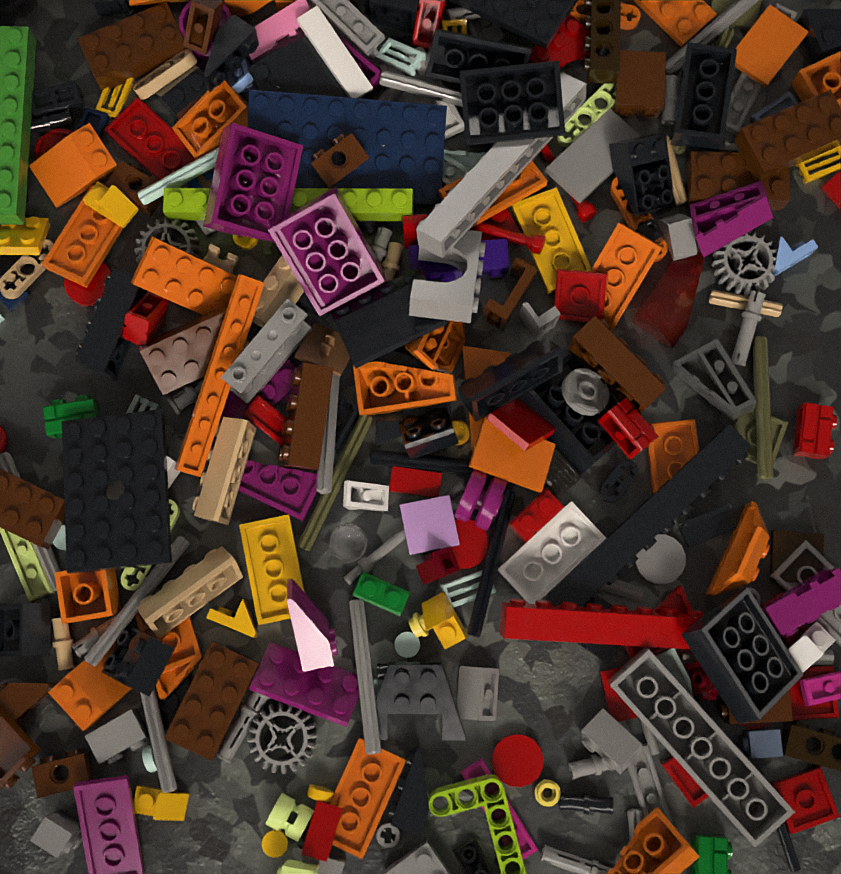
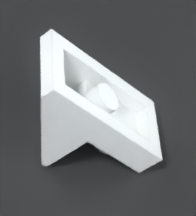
(365, 496)
(810, 646)

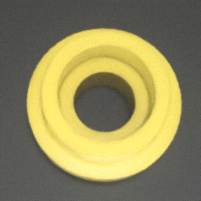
(417, 625)
(547, 801)

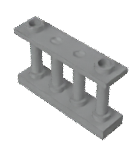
(353, 27)
(267, 352)

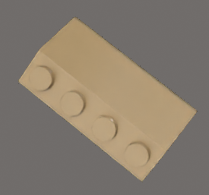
(277, 288)
(225, 470)
(189, 591)

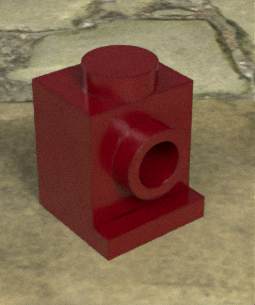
(437, 565)
(700, 682)

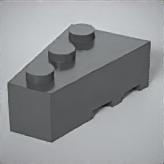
(716, 379)

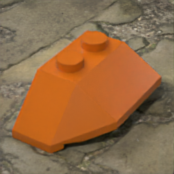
(440, 348)
(742, 552)

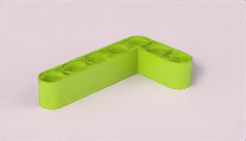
(490, 802)

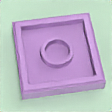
(429, 525)

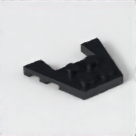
(390, 429)
(418, 690)

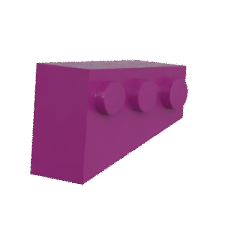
(805, 602)

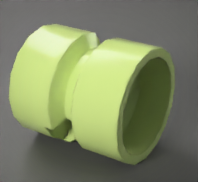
(281, 813)

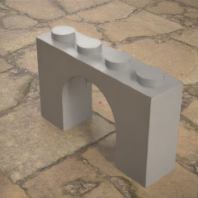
(456, 298)

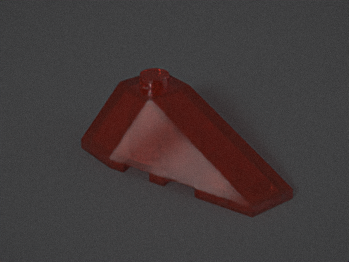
(671, 301)

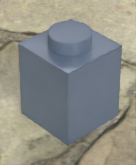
(761, 743)

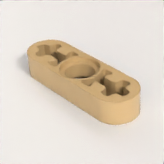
(165, 74)
(28, 279)

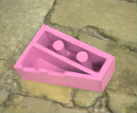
(279, 30)

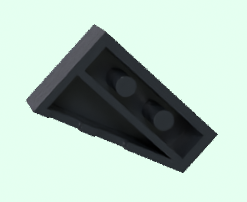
(823, 33)

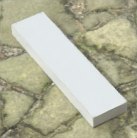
(334, 53)

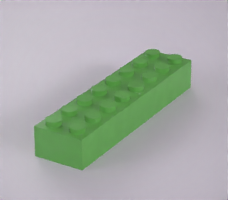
(16, 89)

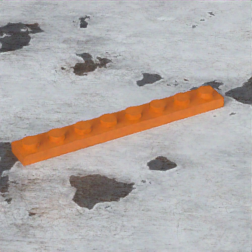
(214, 389)

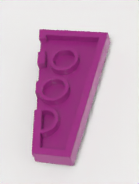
(280, 487)

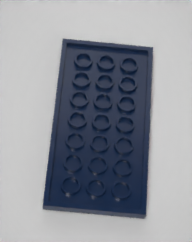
(399, 138)

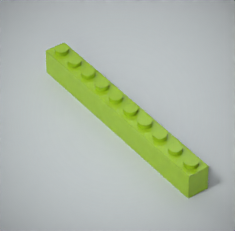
(362, 202)

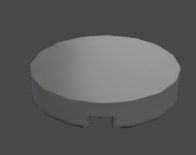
(585, 392)
(662, 562)

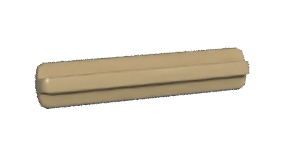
(678, 187)
(740, 302)

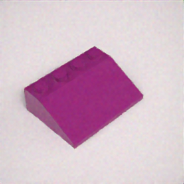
(251, 182)
(327, 252)

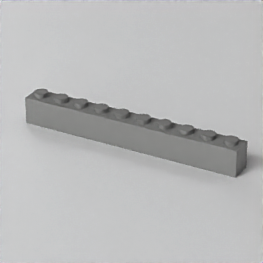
(488, 181)

